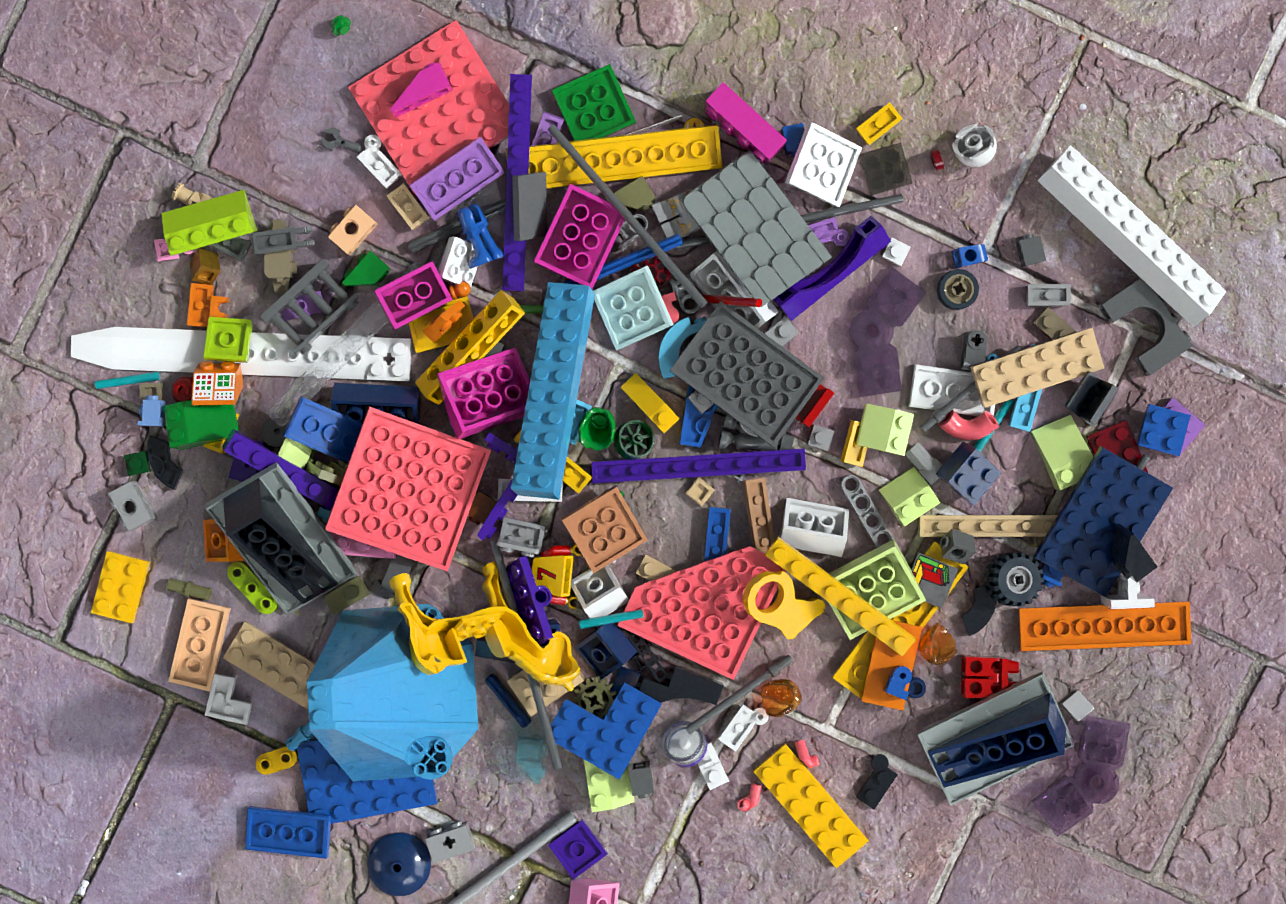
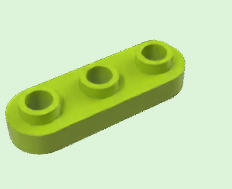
(244, 580)

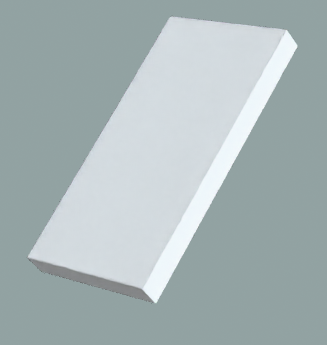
(937, 386)

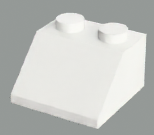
(599, 592)

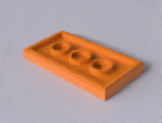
(881, 664)

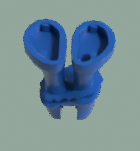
(473, 224)

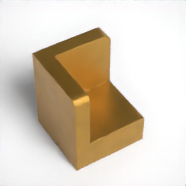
(205, 266)

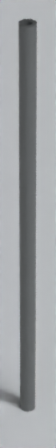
(627, 216)
(817, 216)
(533, 683)

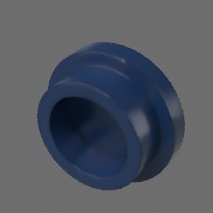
(916, 687)

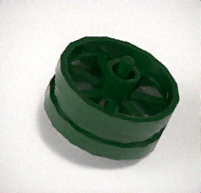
(634, 439)

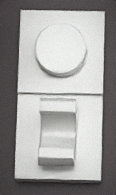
(712, 768)

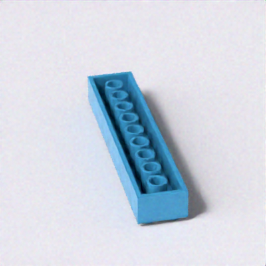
(553, 391)

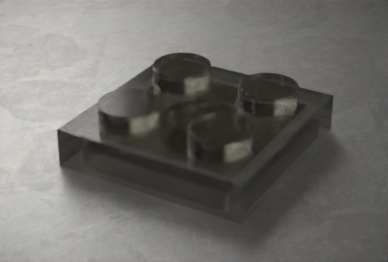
(885, 169)

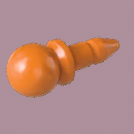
(460, 290)

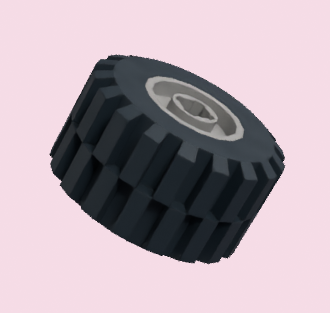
(1013, 579)

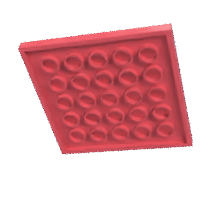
(445, 124)
(407, 489)

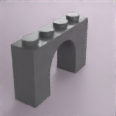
(1171, 338)

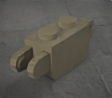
(280, 265)

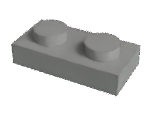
(1048, 295)

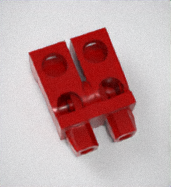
(994, 671)

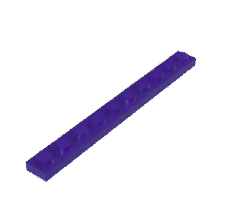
(517, 164)
(698, 466)

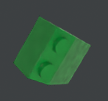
(198, 424)

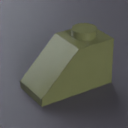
(636, 195)
(346, 595)

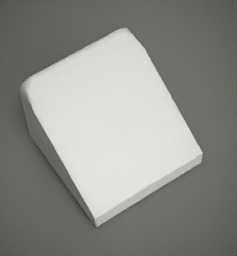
(1078, 706)

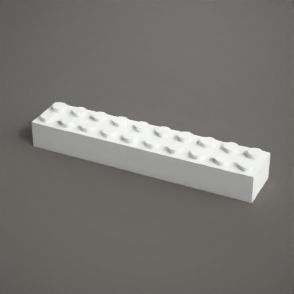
(1132, 236)

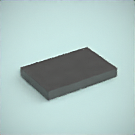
(529, 205)

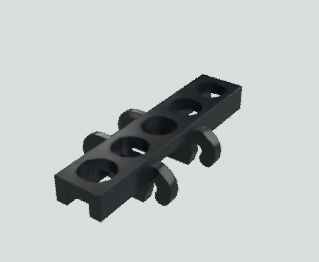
(649, 663)

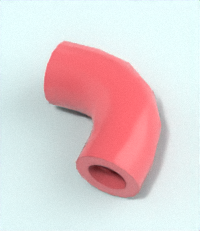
(969, 429)

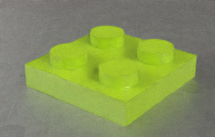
(228, 339)

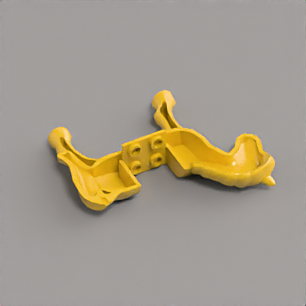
(437, 641)

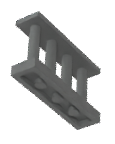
(304, 287)

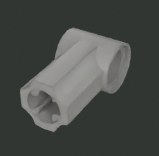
(924, 463)

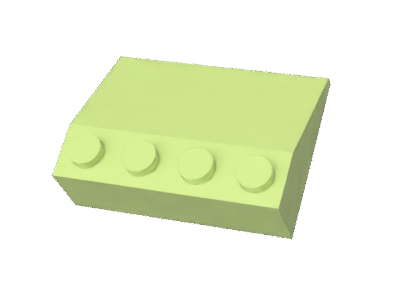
(882, 581)

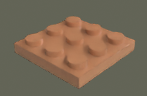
(604, 529)

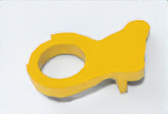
(786, 612)

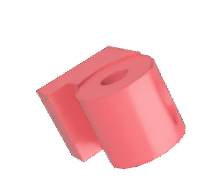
(668, 300)

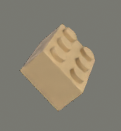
(520, 685)

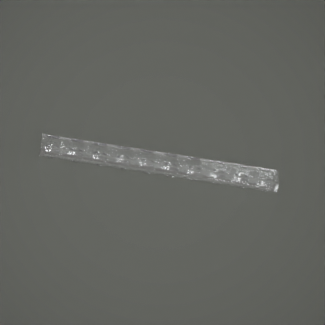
(332, 359)

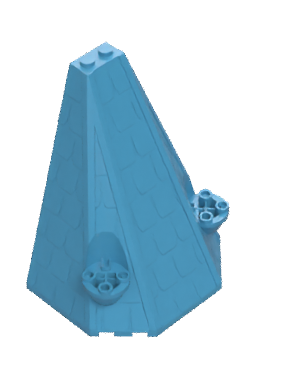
(380, 709)

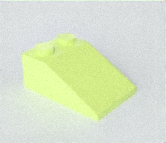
(1063, 451)

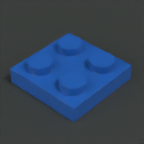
(1163, 430)

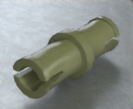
(189, 589)

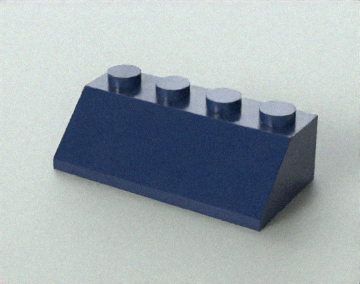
(355, 400)

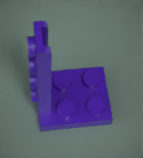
(499, 510)

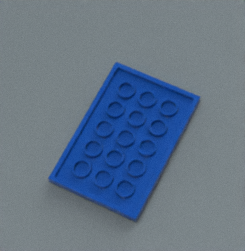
(334, 793)

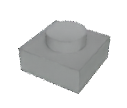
(820, 437)

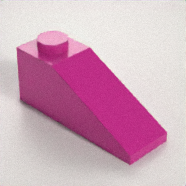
(424, 88)

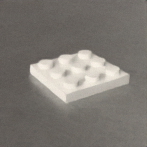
(823, 164)

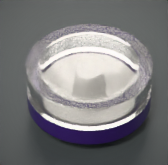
(683, 748)

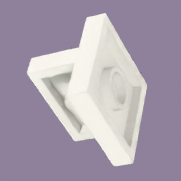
(1127, 596)

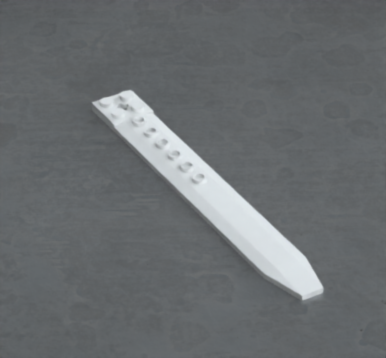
(268, 353)

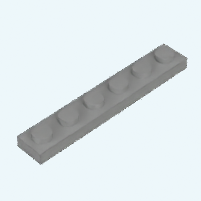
(780, 332)

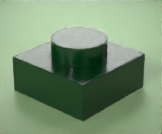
(137, 463)

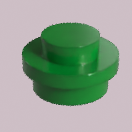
(340, 25)

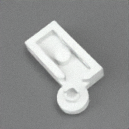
(377, 162)
(741, 725)

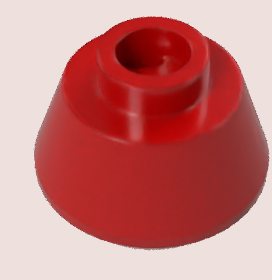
(185, 393)

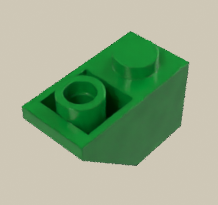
(368, 272)

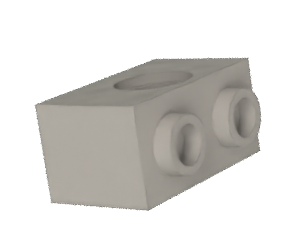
(142, 513)

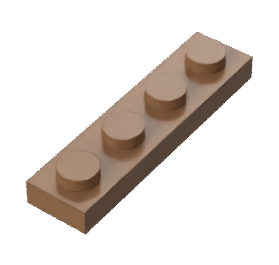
(759, 513)

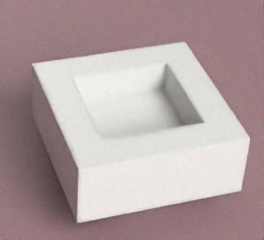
(896, 252)

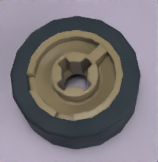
(948, 295)

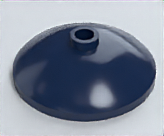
(407, 852)

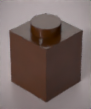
(481, 508)

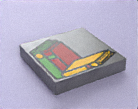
(933, 578)

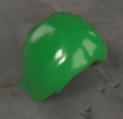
(597, 429)

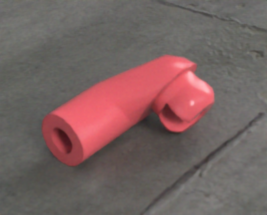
(809, 761)

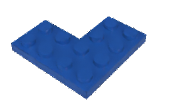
(609, 741)

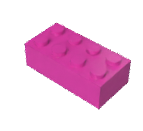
(744, 124)

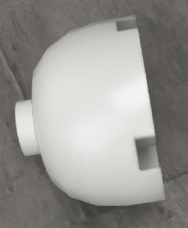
(975, 145)

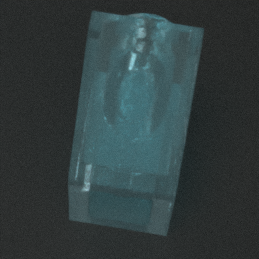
(530, 757)

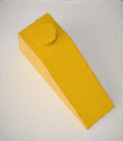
(650, 403)

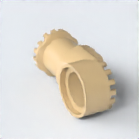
(187, 196)

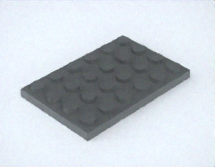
(747, 374)

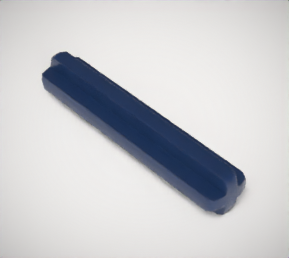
(508, 701)

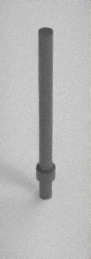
(940, 414)
(772, 671)

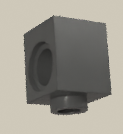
(1030, 250)
(957, 546)

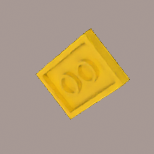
(423, 343)
(120, 587)

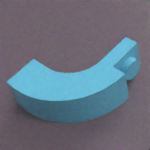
(672, 341)

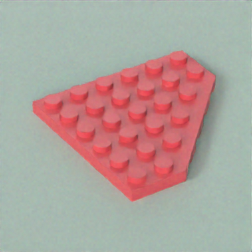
(702, 609)

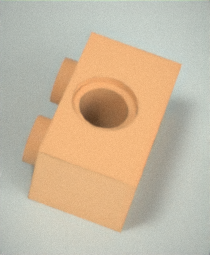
(351, 242)

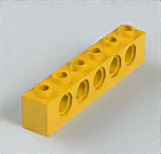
(472, 342)

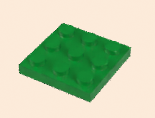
(594, 105)

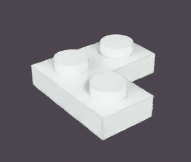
(221, 704)

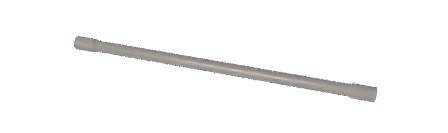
(559, 827)

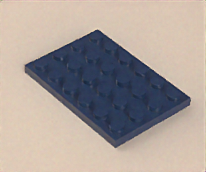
(1084, 530)

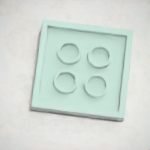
(632, 308)

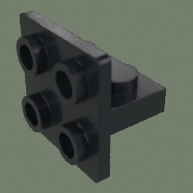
(1091, 398)

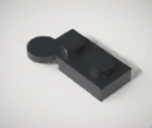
(878, 782)

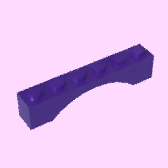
(863, 244)
(260, 458)

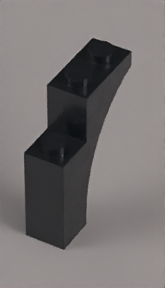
(682, 684)

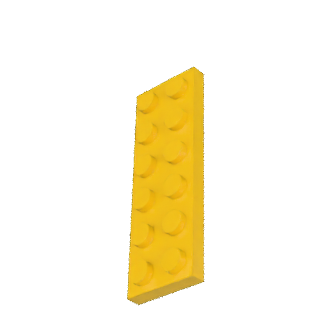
(810, 805)

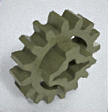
(599, 691)

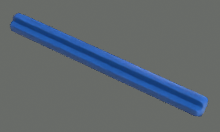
(635, 257)

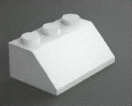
(815, 527)

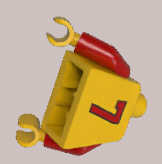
(554, 571)

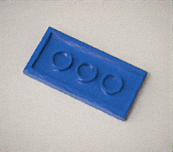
(323, 429)
(288, 832)

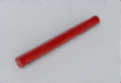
(729, 300)

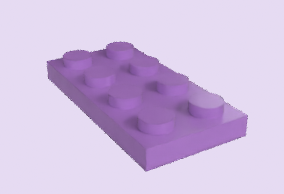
(457, 178)

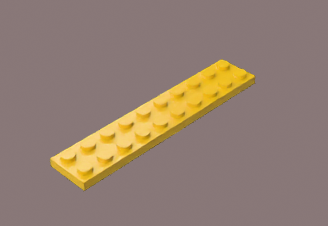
(630, 156)

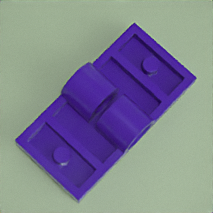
(530, 599)

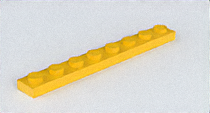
(840, 596)

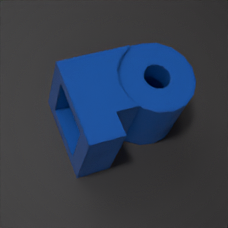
(969, 255)
(898, 679)

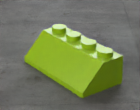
(208, 222)

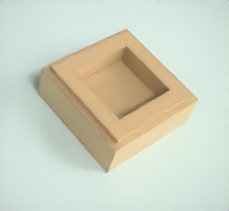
(699, 491)

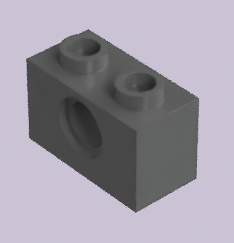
(641, 779)

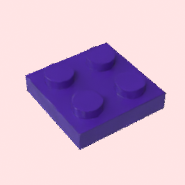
(578, 849)

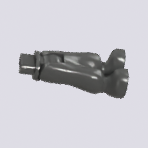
(745, 441)

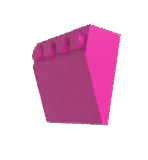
(580, 237)
(485, 392)

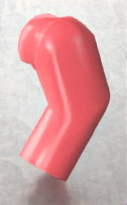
(751, 800)

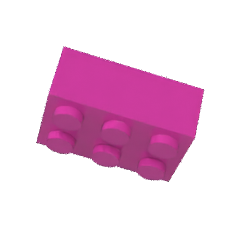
(413, 295)

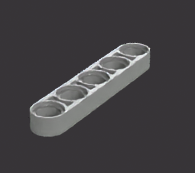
(870, 509)

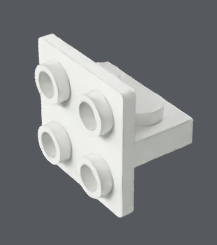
(455, 262)

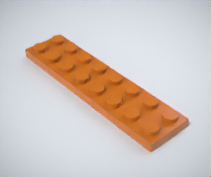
(1103, 627)

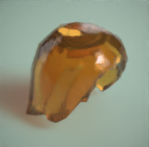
(937, 645)
(780, 697)

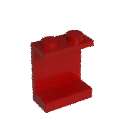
(814, 405)

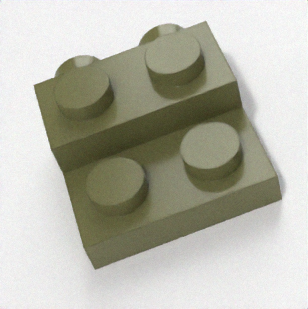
(333, 472)

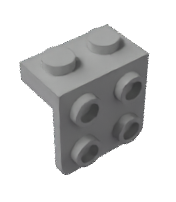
(521, 536)

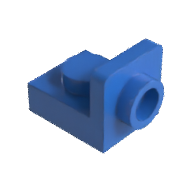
(1051, 576)

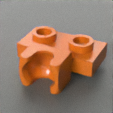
(204, 305)
(443, 322)

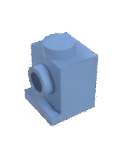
(152, 411)

